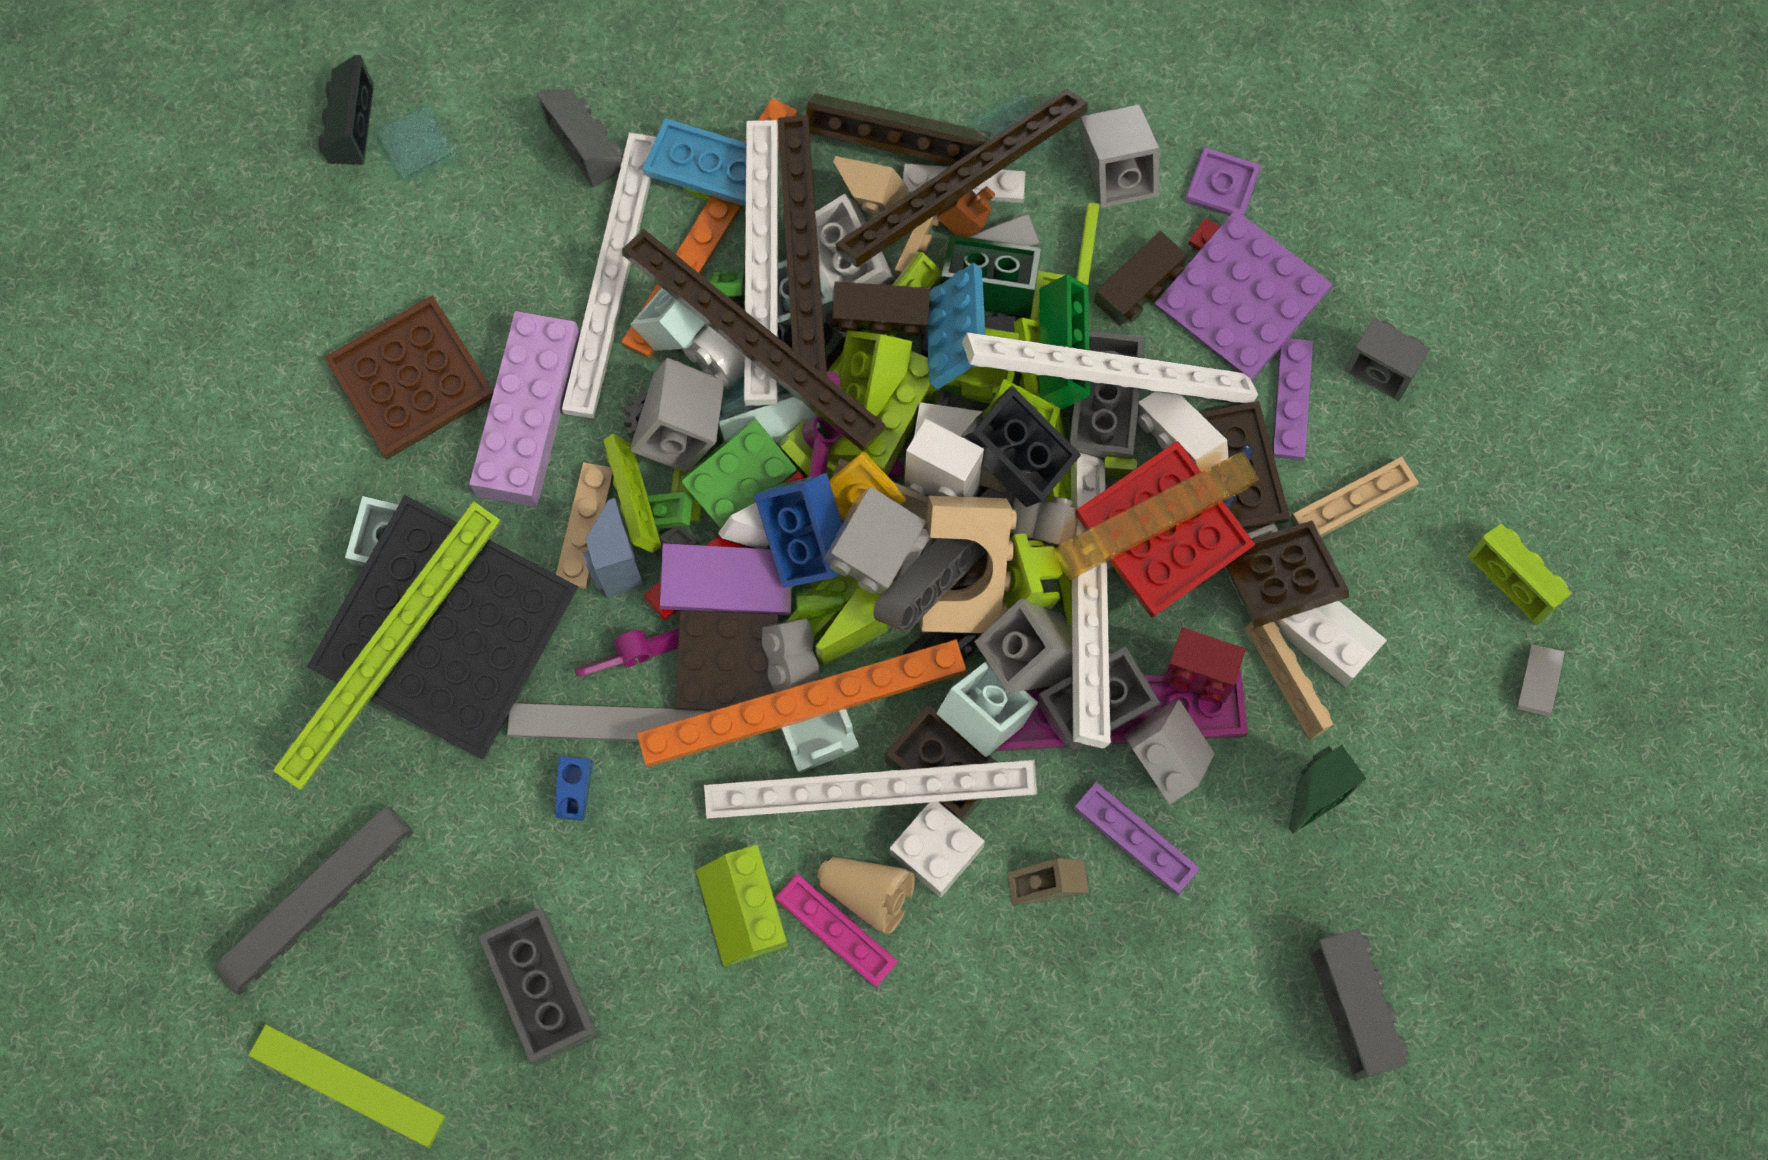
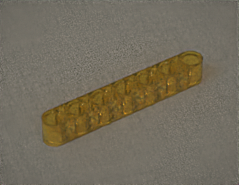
(1155, 515)

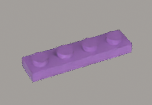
(1292, 399)
(1136, 838)

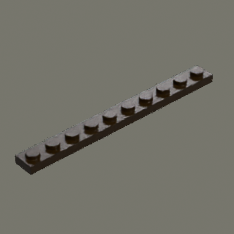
(961, 178)
(802, 240)
(753, 340)

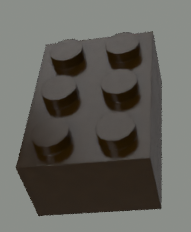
(932, 744)

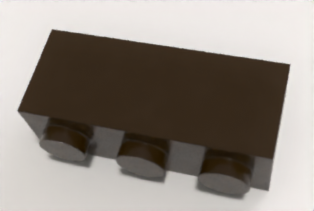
(1141, 279)
(880, 308)

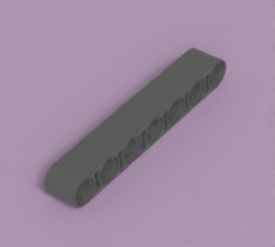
(930, 577)
(309, 901)

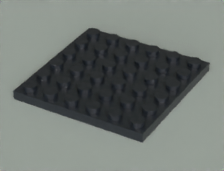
(474, 648)

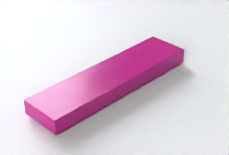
(836, 930)

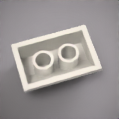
(833, 224)
(1333, 639)

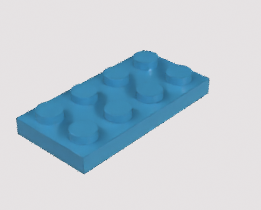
(699, 161)
(953, 311)

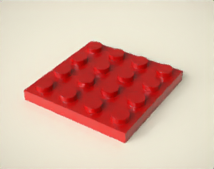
(1180, 557)

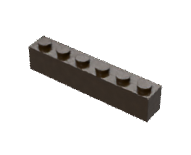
(892, 130)

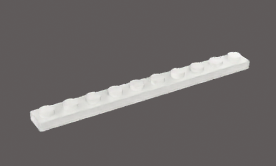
(761, 248)
(609, 281)
(1107, 368)
(1090, 623)
(871, 789)

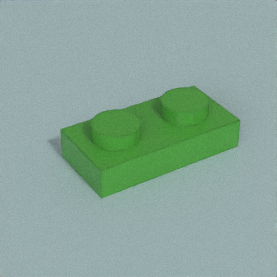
(729, 283)
(671, 509)

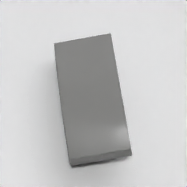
(1016, 231)
(1541, 680)

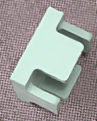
(820, 740)

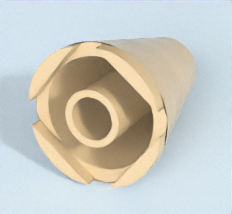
(868, 890)

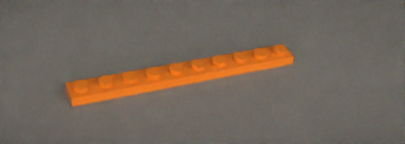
(706, 233)
(801, 703)

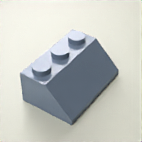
(611, 553)

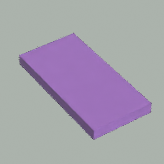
(721, 580)

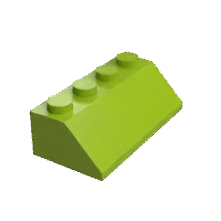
(898, 416)

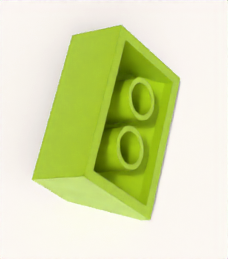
(1519, 573)
(741, 906)

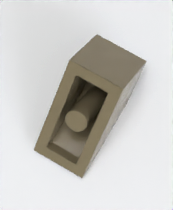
(1048, 881)

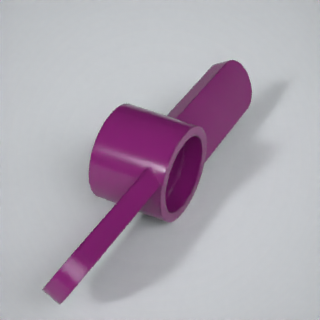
(819, 444)
(633, 646)

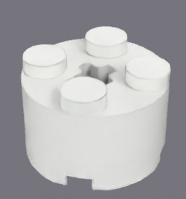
(717, 356)

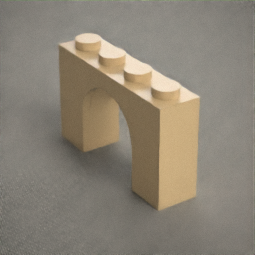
(989, 524)

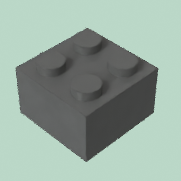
(1386, 358)

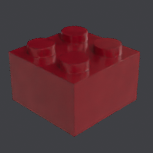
(1203, 666)

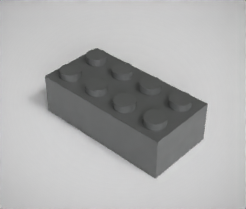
(1108, 418)
(538, 986)
(1358, 1004)

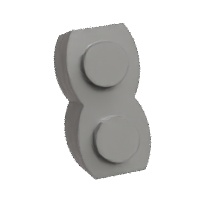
(1046, 520)
(790, 654)

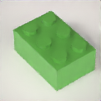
(737, 471)

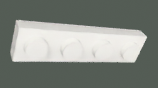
(1006, 184)

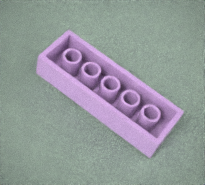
(525, 409)

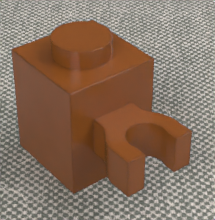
(968, 213)

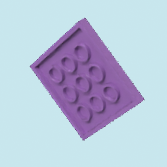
(1243, 295)

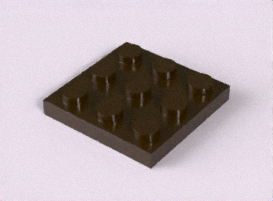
(1286, 575)
(721, 659)

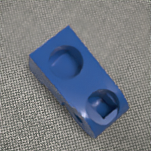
(573, 787)

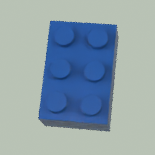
(800, 528)

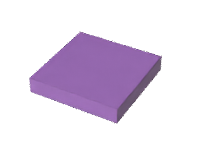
(1222, 182)

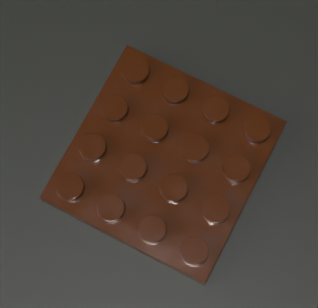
(409, 377)

